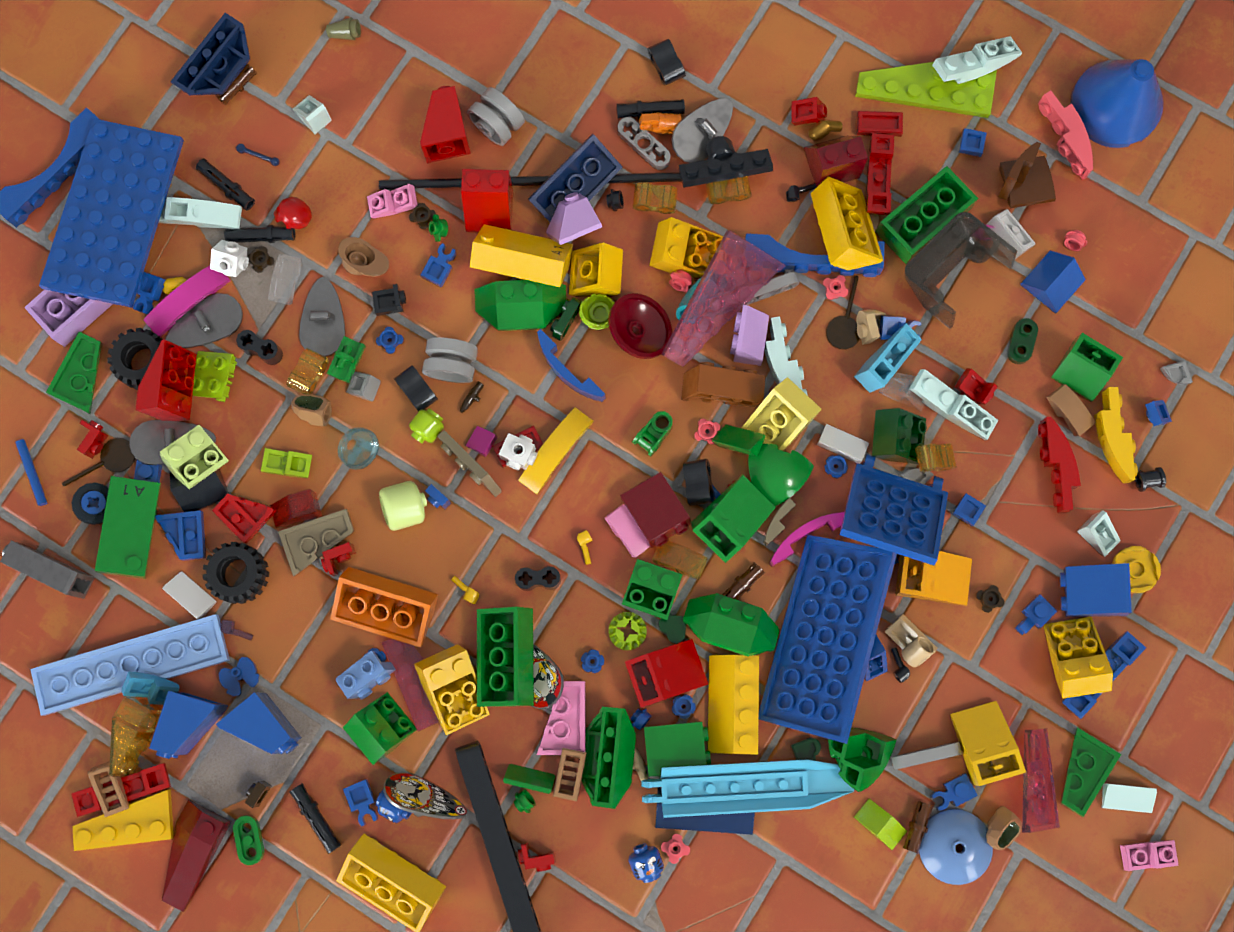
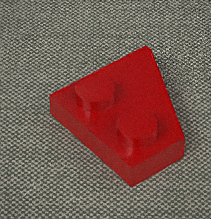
(243, 515)

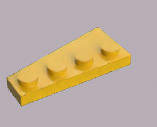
(143, 822)

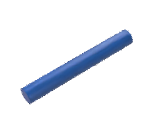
(31, 472)

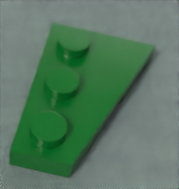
(78, 373)
(1087, 771)

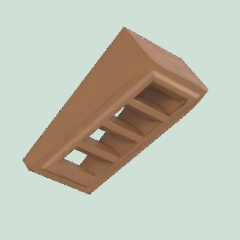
(117, 785)
(564, 793)

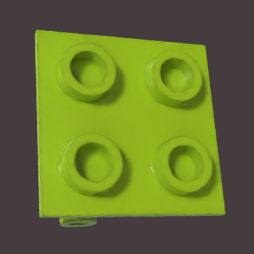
(212, 374)

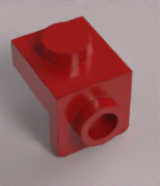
(975, 387)
(94, 439)
(540, 862)

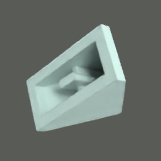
(312, 114)
(1100, 533)

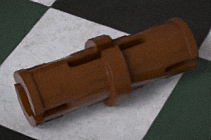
(238, 84)
(744, 582)
(918, 827)

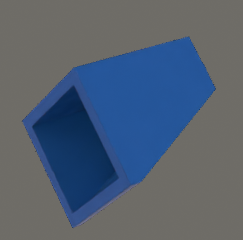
(1096, 590)
(184, 723)
(261, 724)

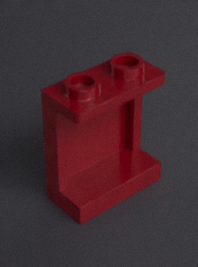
(656, 510)

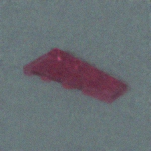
(403, 658)
(1038, 784)

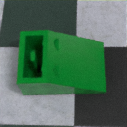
(732, 518)

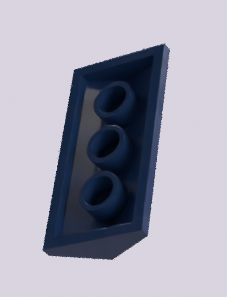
(581, 173)
(725, 823)

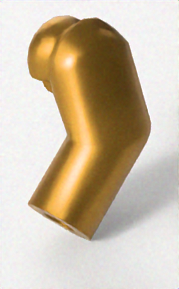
(823, 128)

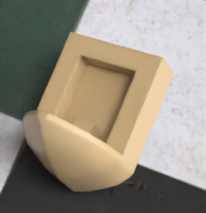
(867, 325)

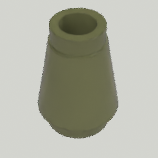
(344, 29)

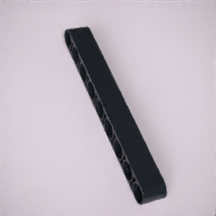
(497, 838)

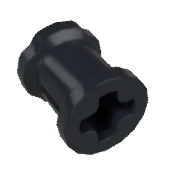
(1150, 479)

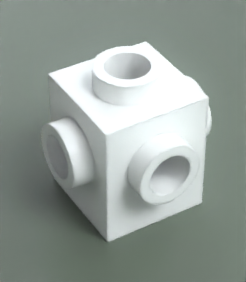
(229, 258)
(515, 444)

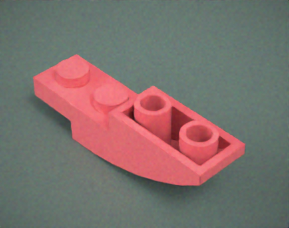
(1074, 138)

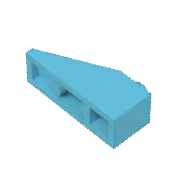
(888, 359)

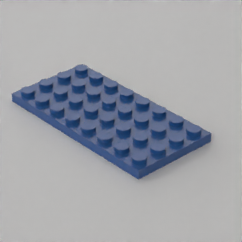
(112, 213)
(827, 637)

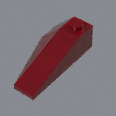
(193, 847)

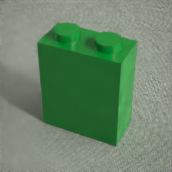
(676, 746)

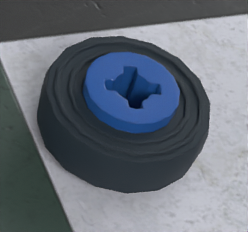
(83, 496)

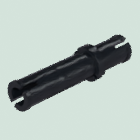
(639, 108)
(243, 199)
(264, 234)
(313, 815)

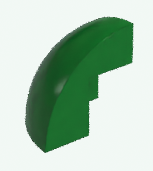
(778, 473)
(862, 757)

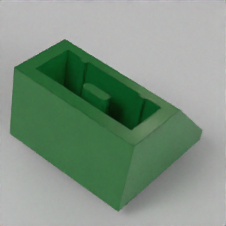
(1087, 367)
(652, 589)
(379, 728)

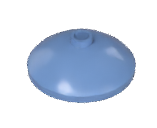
(939, 843)

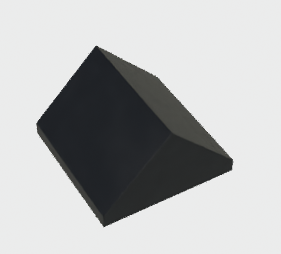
(204, 494)

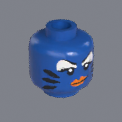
(389, 811)
(646, 863)

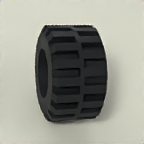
(124, 351)
(217, 568)

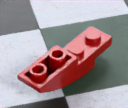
(1058, 454)

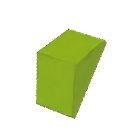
(880, 824)

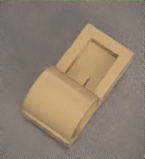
(914, 643)

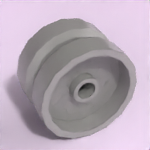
(495, 116)
(450, 360)

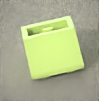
(193, 457)

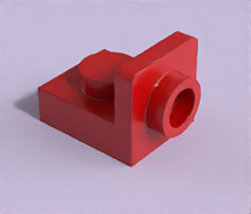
(808, 111)
(339, 554)

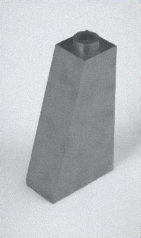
(46, 569)

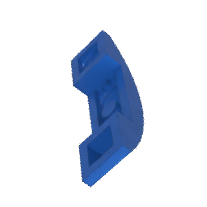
(587, 388)
(1119, 654)

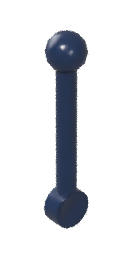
(242, 149)

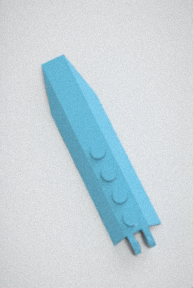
(746, 787)

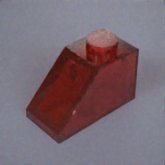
(296, 508)

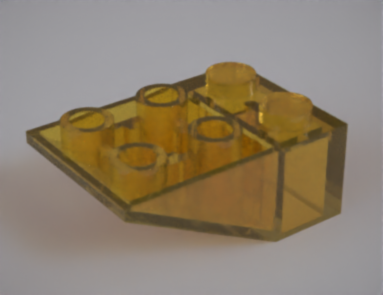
(131, 734)

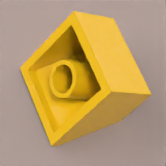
(596, 270)

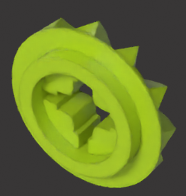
(633, 640)

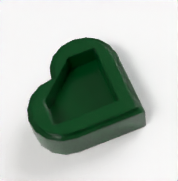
(674, 628)
(806, 749)

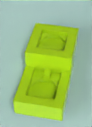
(286, 463)

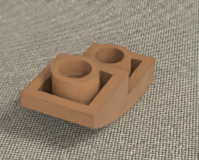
(1071, 408)

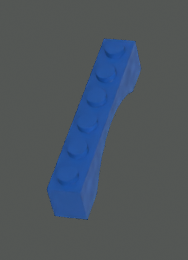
(22, 199)
(805, 262)

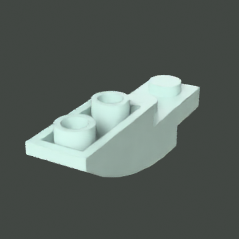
(980, 61)
(201, 213)
(778, 355)
(952, 406)

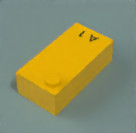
(520, 255)

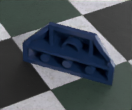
(215, 60)

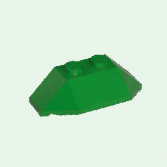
(519, 304)
(731, 624)
(609, 757)

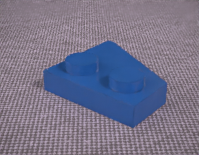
(185, 533)

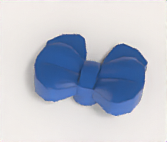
(245, 670)

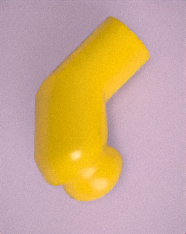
(172, 283)

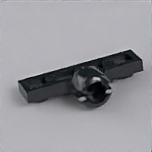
(724, 164)

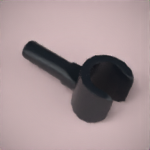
(793, 192)
(903, 672)

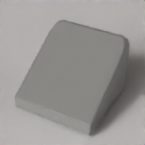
(363, 386)

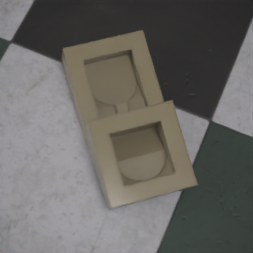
(776, 526)

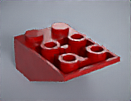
(168, 384)
(666, 673)

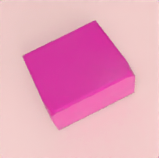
(481, 441)

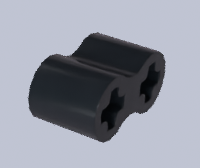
(666, 62)
(259, 347)
(415, 388)
(698, 482)
(537, 578)

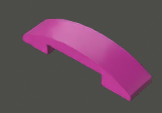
(184, 299)
(784, 551)

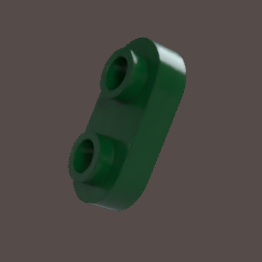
(561, 326)
(1022, 340)

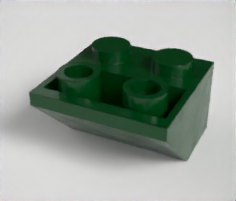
(898, 435)

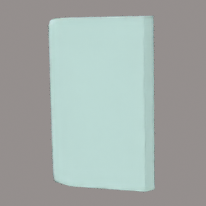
(1128, 798)

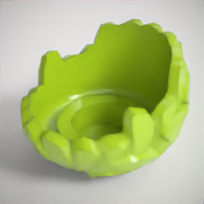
(595, 311)

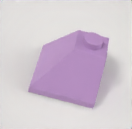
(572, 219)

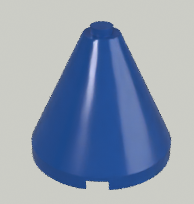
(1118, 101)

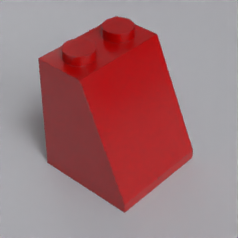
(444, 127)
(486, 198)

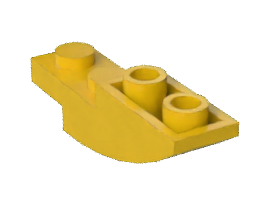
(1116, 446)

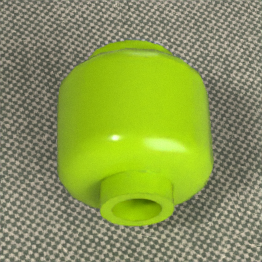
(426, 426)

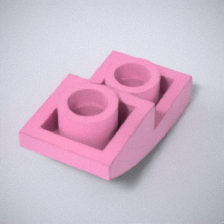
(392, 202)
(627, 530)
(1149, 855)

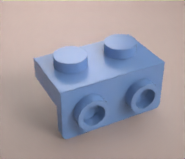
(364, 675)

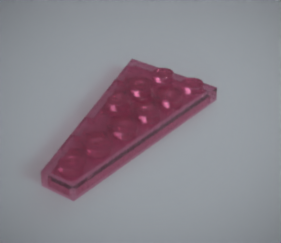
(727, 285)

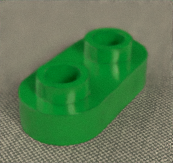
(246, 840)

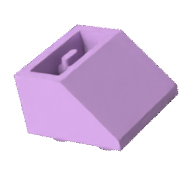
(751, 337)

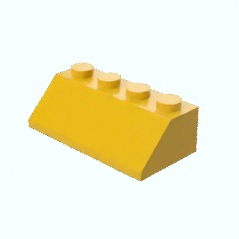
(845, 225)
(733, 704)
(390, 883)

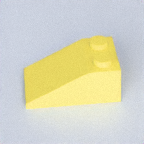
(783, 414)

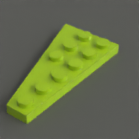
(923, 87)

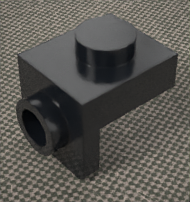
(389, 300)

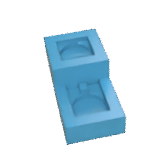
(148, 686)

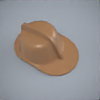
(362, 258)

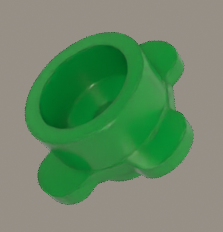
(438, 228)

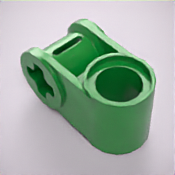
(653, 434)

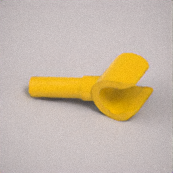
(584, 538)
(470, 595)

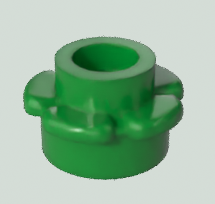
(524, 801)

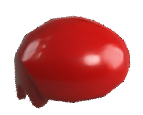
(293, 213)

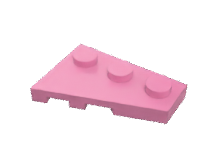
(567, 721)

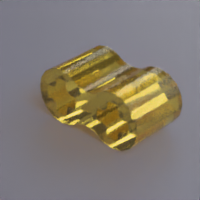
(729, 190)
(655, 198)
(307, 372)
(935, 457)

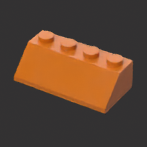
(383, 606)

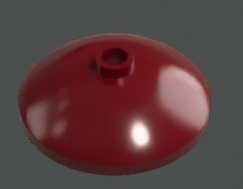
(643, 317)

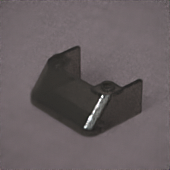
(958, 239)

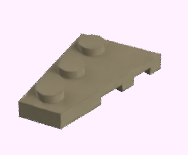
(465, 461)
(308, 540)

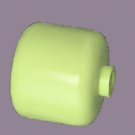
(402, 505)

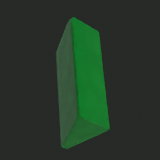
(739, 440)
(529, 778)

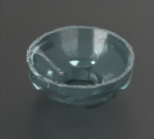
(365, 449)

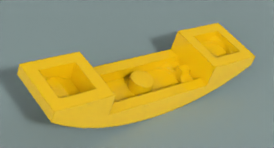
(555, 449)

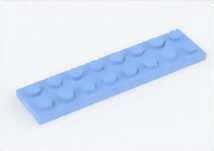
(104, 670)

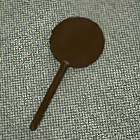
(843, 329)
(114, 456)

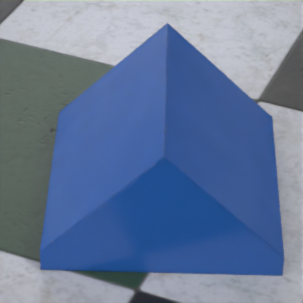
(1054, 280)

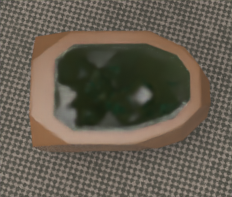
(312, 408)
(1003, 828)

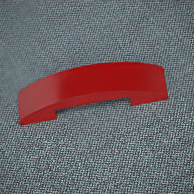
(879, 174)
(135, 787)

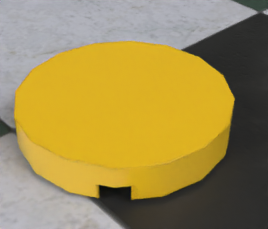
(1143, 566)

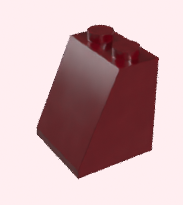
(837, 158)

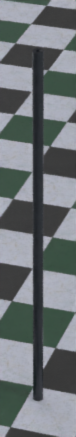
(527, 181)

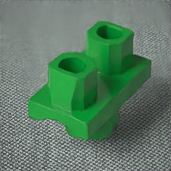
(346, 359)

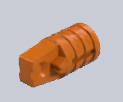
(659, 122)

